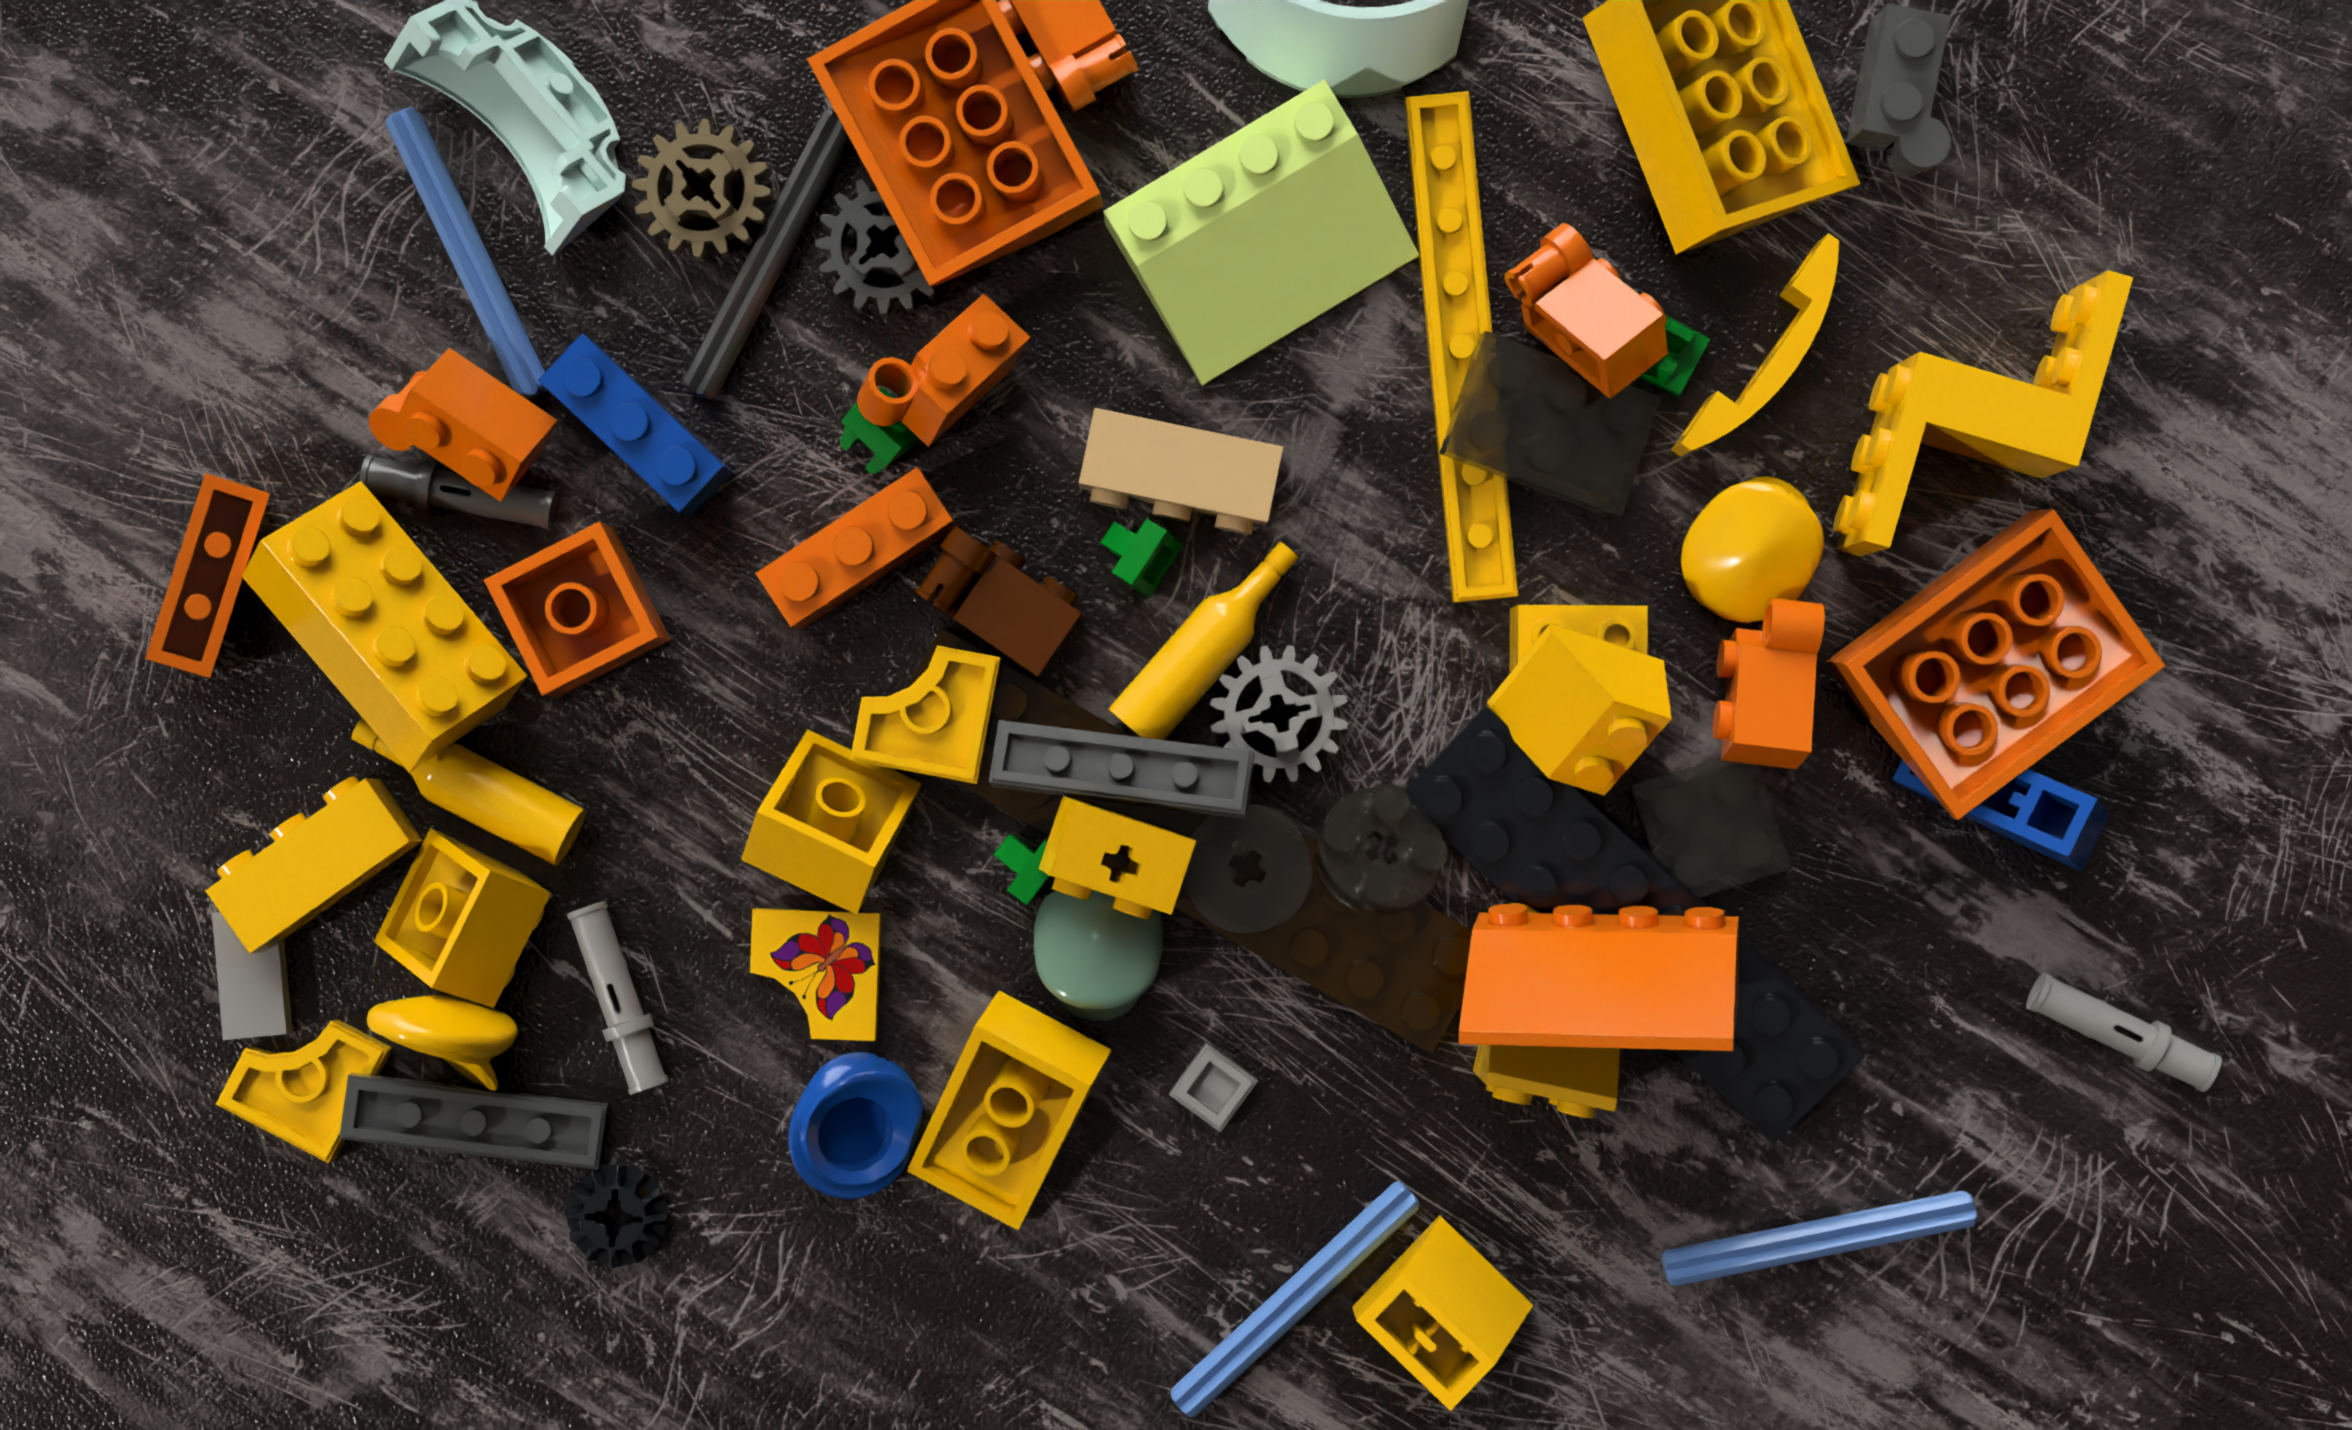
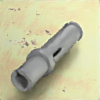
(617, 998)
(2147, 1043)

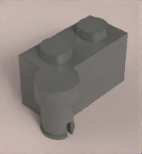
(1899, 90)

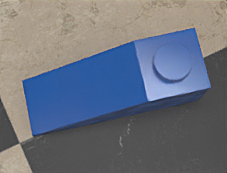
(2034, 814)

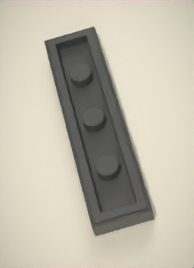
(1122, 769)
(473, 1121)

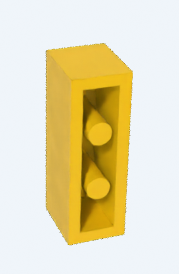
(312, 862)

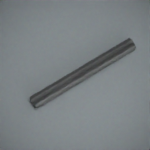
(768, 257)

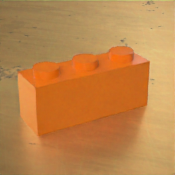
(856, 549)
(207, 575)

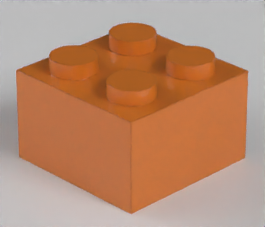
(577, 609)

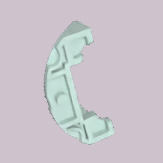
(1350, 47)
(528, 100)

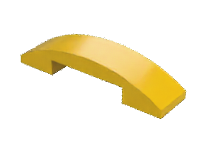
(1810, 293)

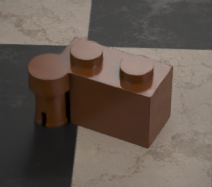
(1001, 602)

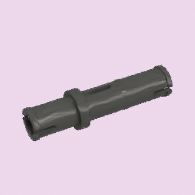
(432, 487)

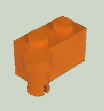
(1072, 46)
(1588, 312)
(465, 423)

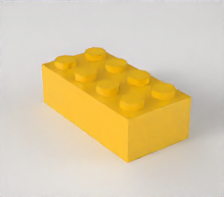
(383, 625)

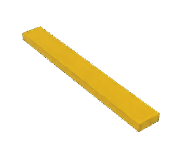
(1454, 318)

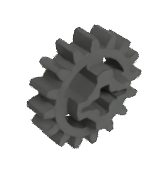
(863, 266)

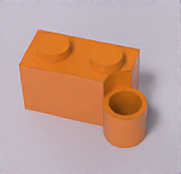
(945, 374)
(1770, 686)

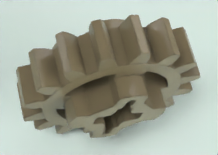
(683, 204)

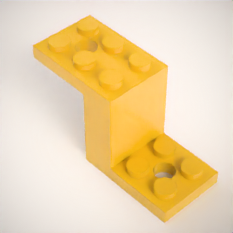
(1983, 414)

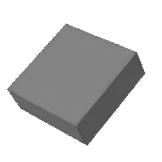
(1213, 1086)

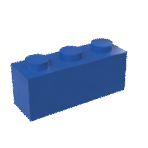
(636, 426)

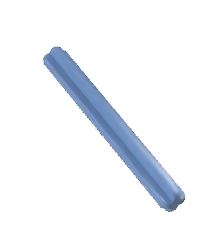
(467, 252)
(1819, 1238)
(1294, 1299)

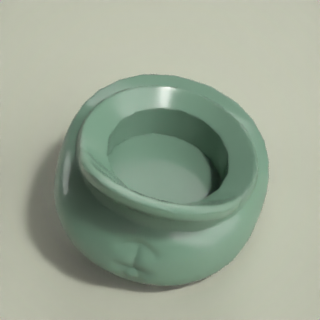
(1095, 955)

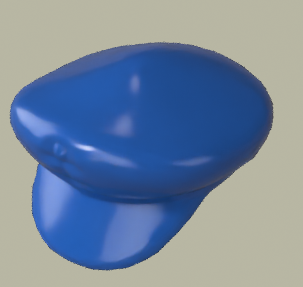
(855, 1125)

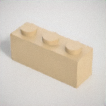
(1179, 470)

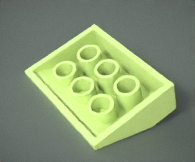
(1261, 232)

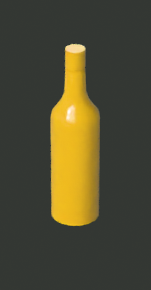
(1198, 652)
(491, 798)

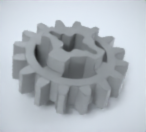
(1273, 684)

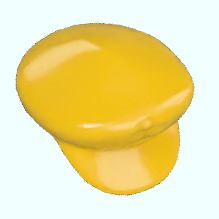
(1751, 547)
(448, 1028)

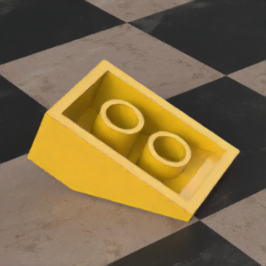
(1008, 1109)

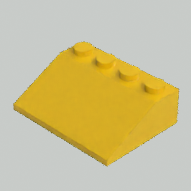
(1720, 112)

